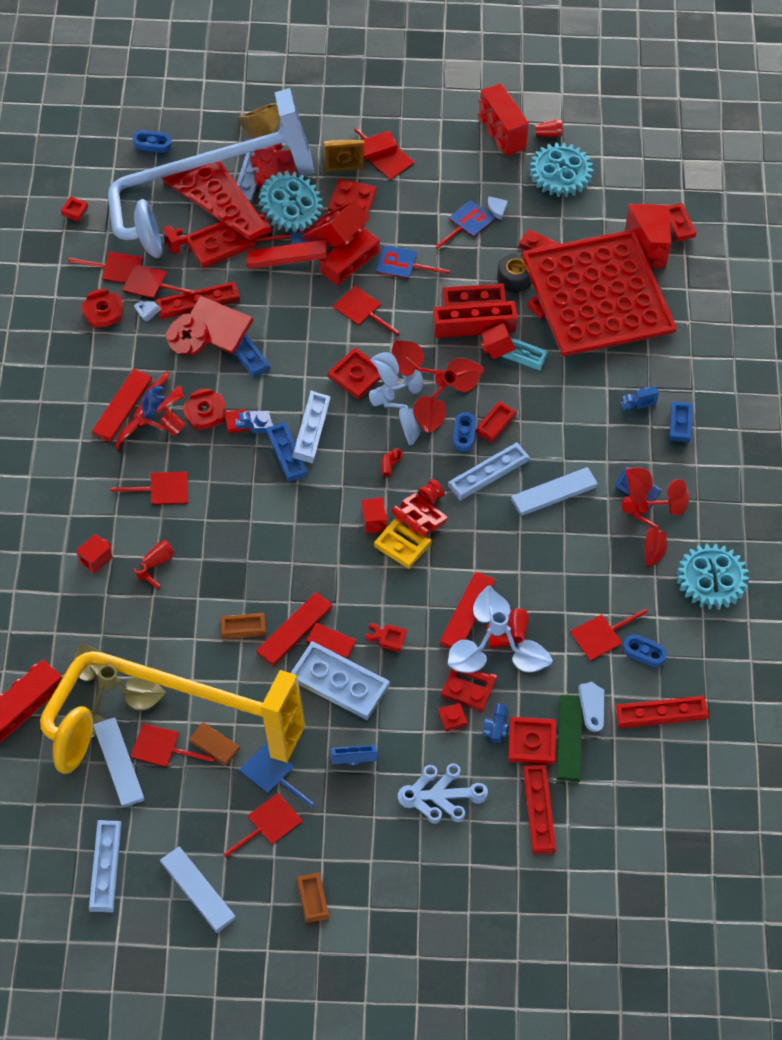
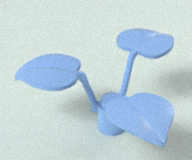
(388, 370)
(493, 608)

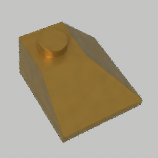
(260, 121)
(343, 155)

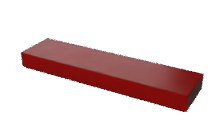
(287, 254)
(184, 302)
(122, 405)
(463, 617)
(294, 629)
(661, 712)
(539, 809)

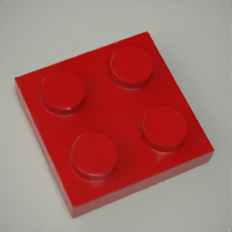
(349, 190)
(355, 373)
(532, 740)

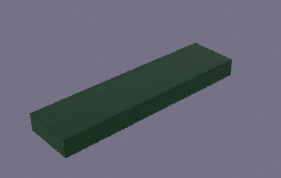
(569, 738)

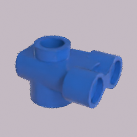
(496, 727)

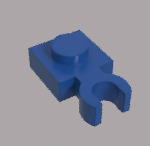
(643, 398)
(151, 401)

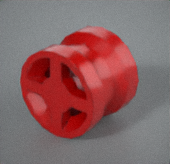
(431, 491)

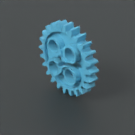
(561, 169)
(290, 201)
(732, 574)

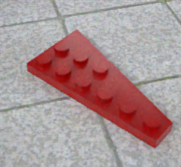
(219, 195)

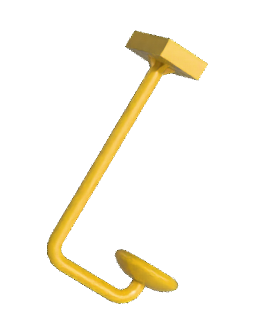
(280, 710)

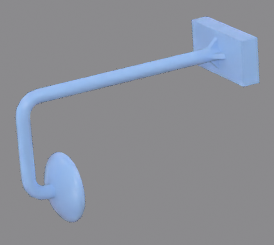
(146, 228)

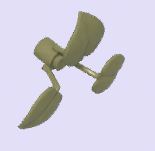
(139, 693)

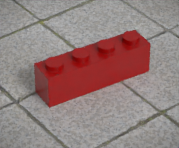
(473, 319)
(27, 696)

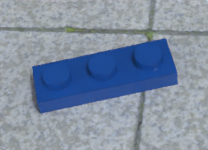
(283, 446)

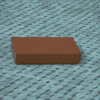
(243, 625)
(214, 744)
(312, 897)

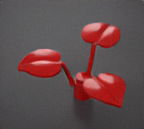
(460, 374)
(169, 419)
(641, 483)

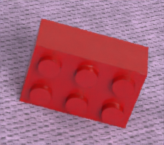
(503, 119)

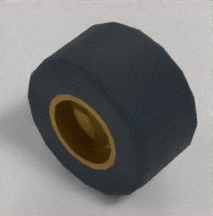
(513, 273)

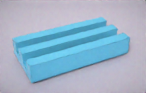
(524, 356)

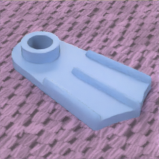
(592, 705)

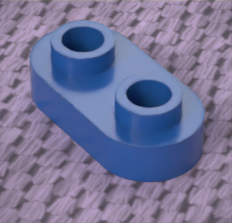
(152, 141)
(464, 433)
(646, 649)

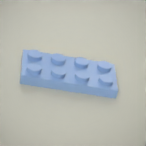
(340, 680)

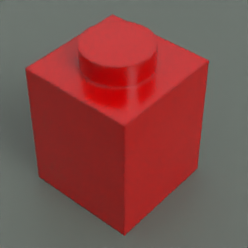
(497, 341)
(374, 515)
(94, 553)

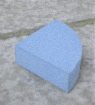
(497, 206)
(147, 309)

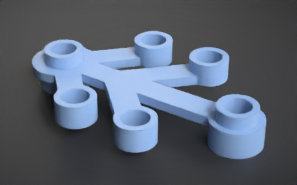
(439, 794)

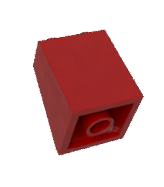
(653, 231)

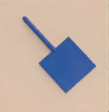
(269, 772)

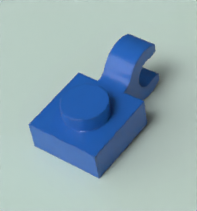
(255, 420)

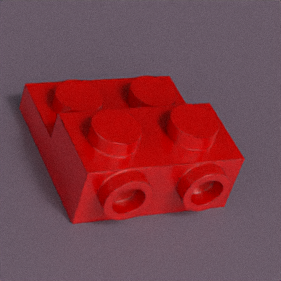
(270, 162)

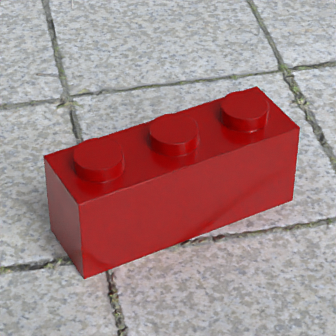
(348, 258)
(472, 294)

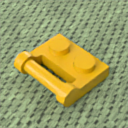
(400, 548)

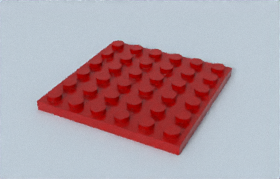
(598, 292)

